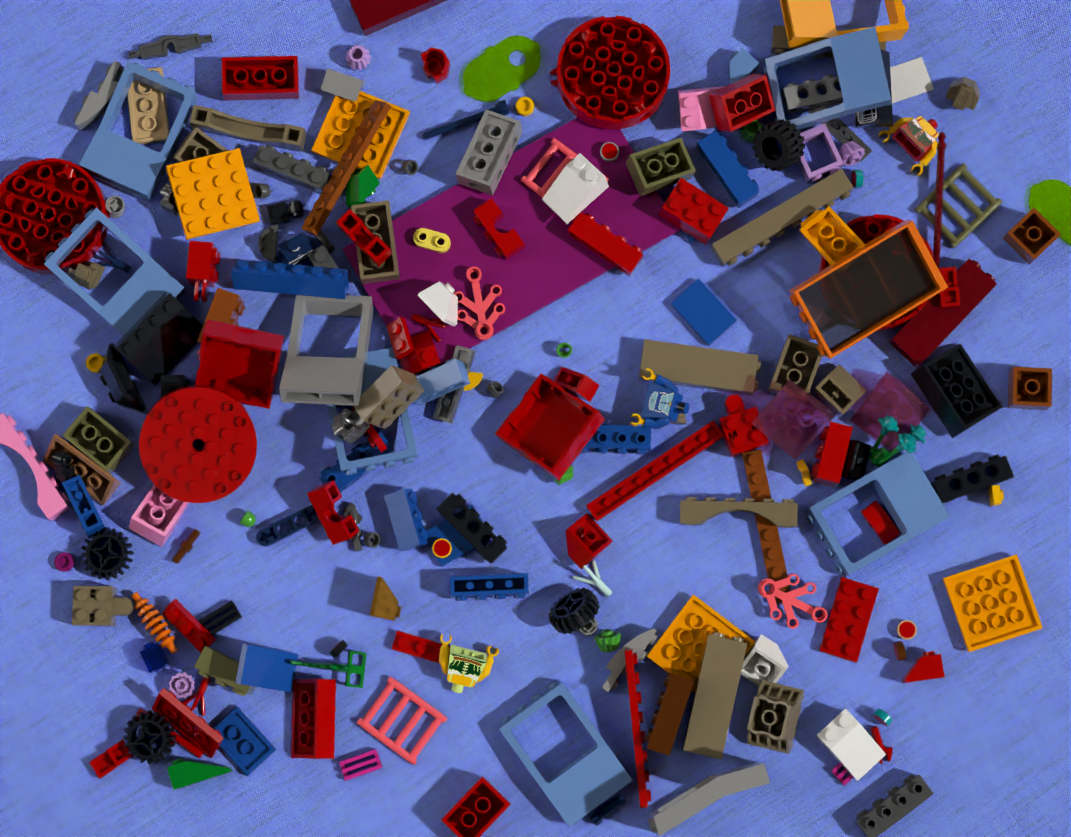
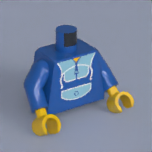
(660, 404)

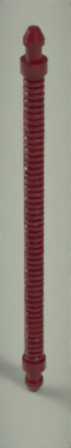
(941, 146)

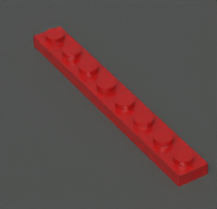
(655, 471)
(638, 735)

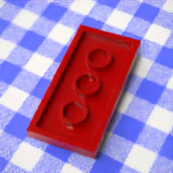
(848, 619)
(188, 723)

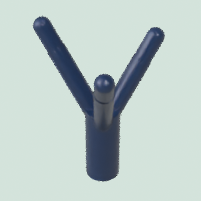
(114, 261)

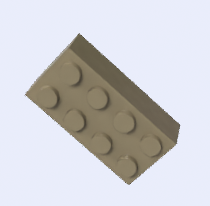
(378, 220)

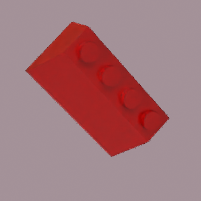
(313, 718)

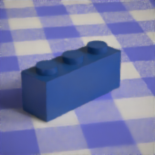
(406, 519)

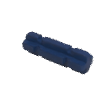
(608, 810)

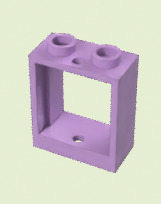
(817, 175)

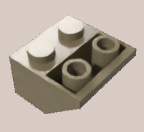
(839, 390)

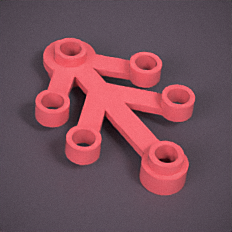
(480, 306)
(789, 599)

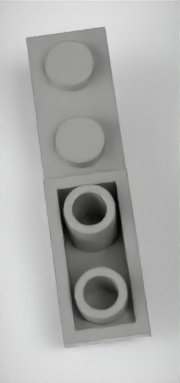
(96, 104)
(618, 663)

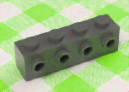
(291, 169)
(894, 806)

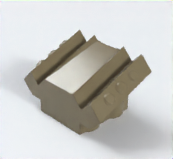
(774, 716)

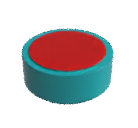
(857, 178)
(882, 717)

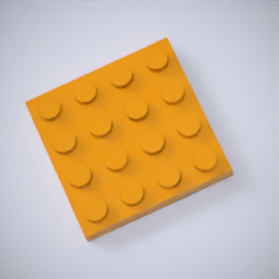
(343, 123)
(212, 193)
(992, 603)
(685, 638)

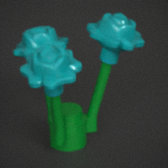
(906, 441)

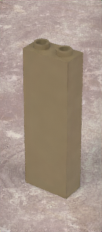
(701, 367)
(714, 695)

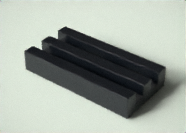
(234, 610)

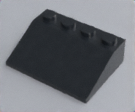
(160, 338)
(956, 390)

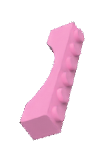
(50, 499)

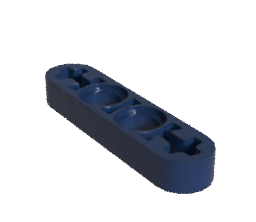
(292, 527)

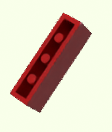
(605, 244)

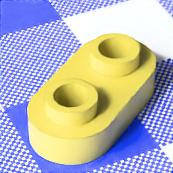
(431, 240)

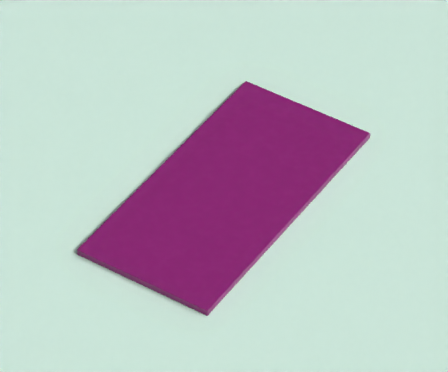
(536, 275)

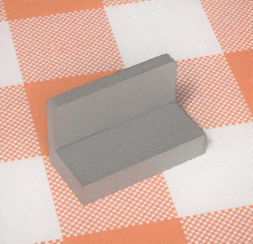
(342, 85)

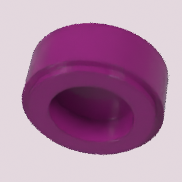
(64, 562)

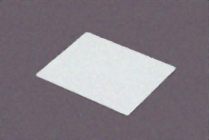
(909, 80)

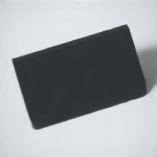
(856, 460)

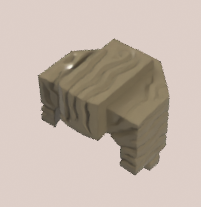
(963, 93)
(88, 275)

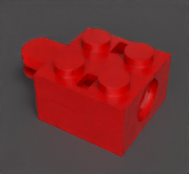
(202, 268)
(738, 424)

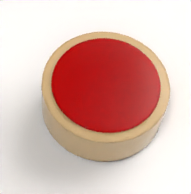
(906, 629)

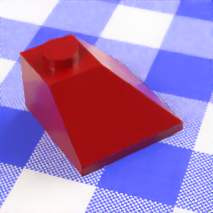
(423, 356)
(585, 540)

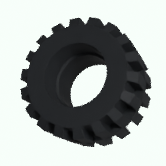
(768, 151)

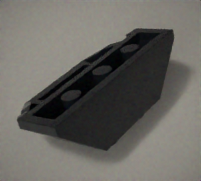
(120, 382)

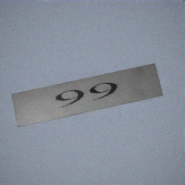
(843, 133)

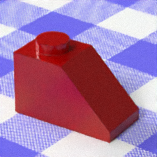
(576, 383)
(925, 668)

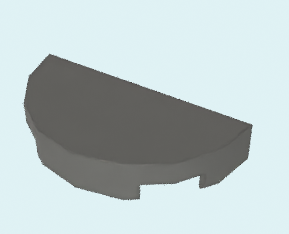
(324, 241)
(269, 242)

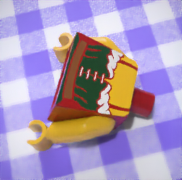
(916, 138)

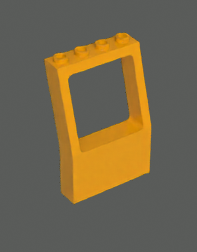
(814, 21)

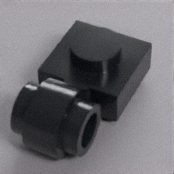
(280, 213)
(62, 466)

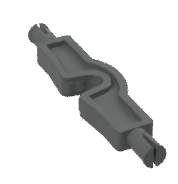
(160, 48)

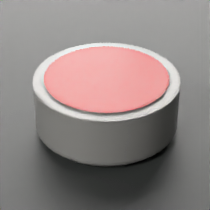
(609, 151)

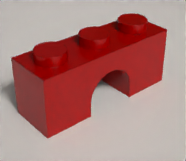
(363, 238)
(506, 243)
(337, 527)

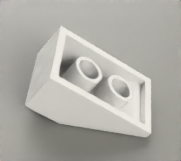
(575, 188)
(851, 744)

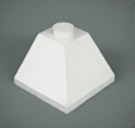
(442, 301)
(764, 662)

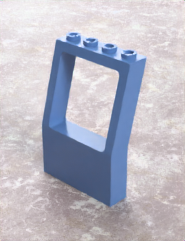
(858, 70)
(125, 161)
(135, 295)
(377, 363)
(905, 495)
(584, 781)

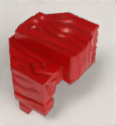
(435, 64)

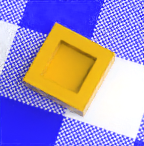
(995, 495)

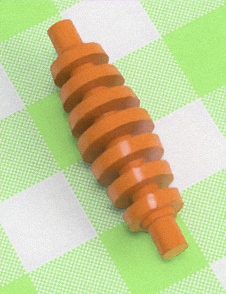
(163, 635)

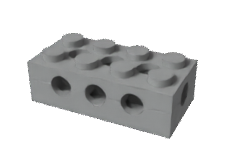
(489, 152)

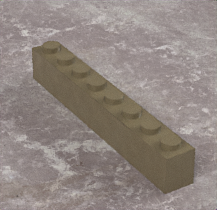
(781, 218)

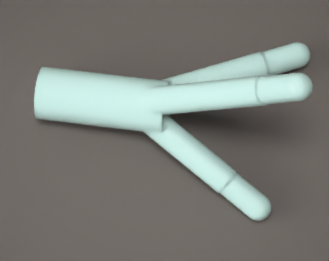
(597, 580)

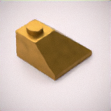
(384, 602)

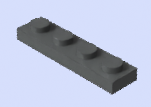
(448, 403)

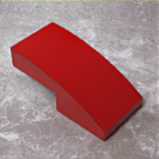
(950, 295)
(880, 522)
(110, 759)

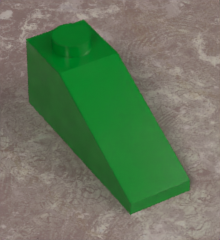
(189, 772)

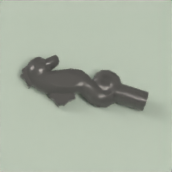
(351, 509)

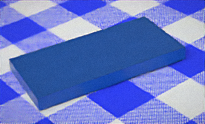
(266, 668)

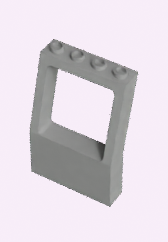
(326, 378)
(705, 794)

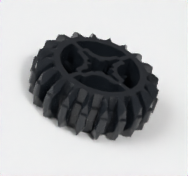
(90, 549)
(574, 611)
(147, 729)

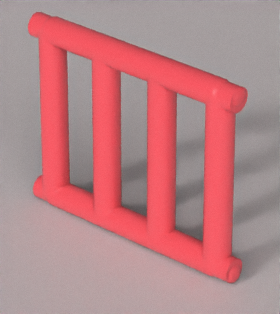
(556, 145)
(396, 745)

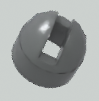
(409, 163)
(263, 190)
(495, 389)
(373, 535)

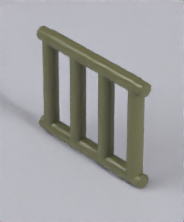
(981, 215)

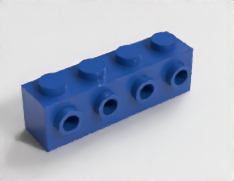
(727, 168)
(620, 438)
(358, 452)
(489, 585)

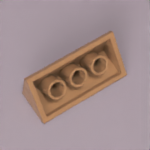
(97, 481)

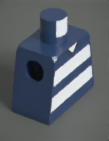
(295, 249)

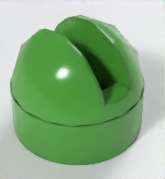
(564, 354)
(248, 519)

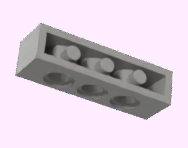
(795, 104)

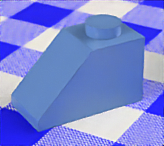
(741, 65)

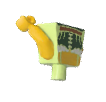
(464, 665)

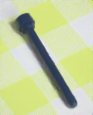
(500, 108)

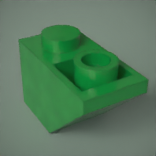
(360, 186)

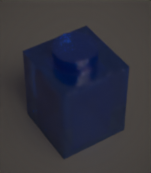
(154, 657)

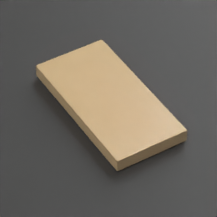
(148, 112)

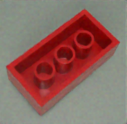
(260, 78)

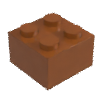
(1031, 236)
(1030, 388)

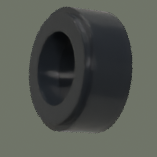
(338, 648)

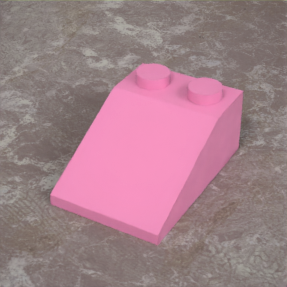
(696, 109)
(157, 516)

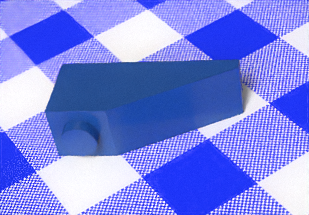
(83, 506)

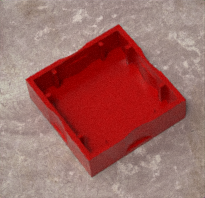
(240, 362)
(550, 426)

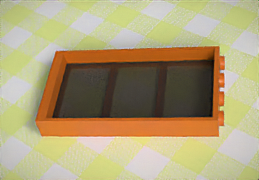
(867, 289)

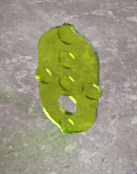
(492, 73)
(1053, 202)

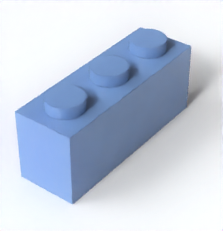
(442, 380)

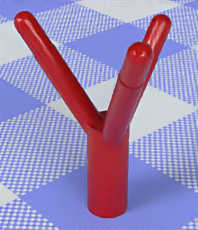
(428, 322)
(199, 696)

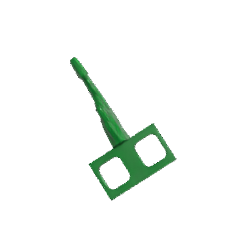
(343, 668)

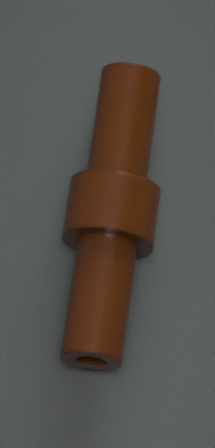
(186, 546)

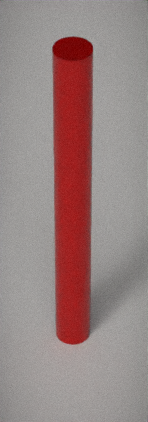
(181, 741)

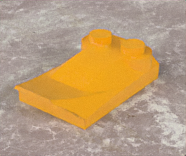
(830, 235)

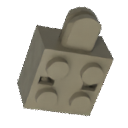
(100, 605)

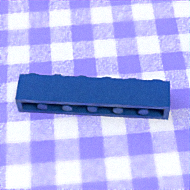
(290, 279)

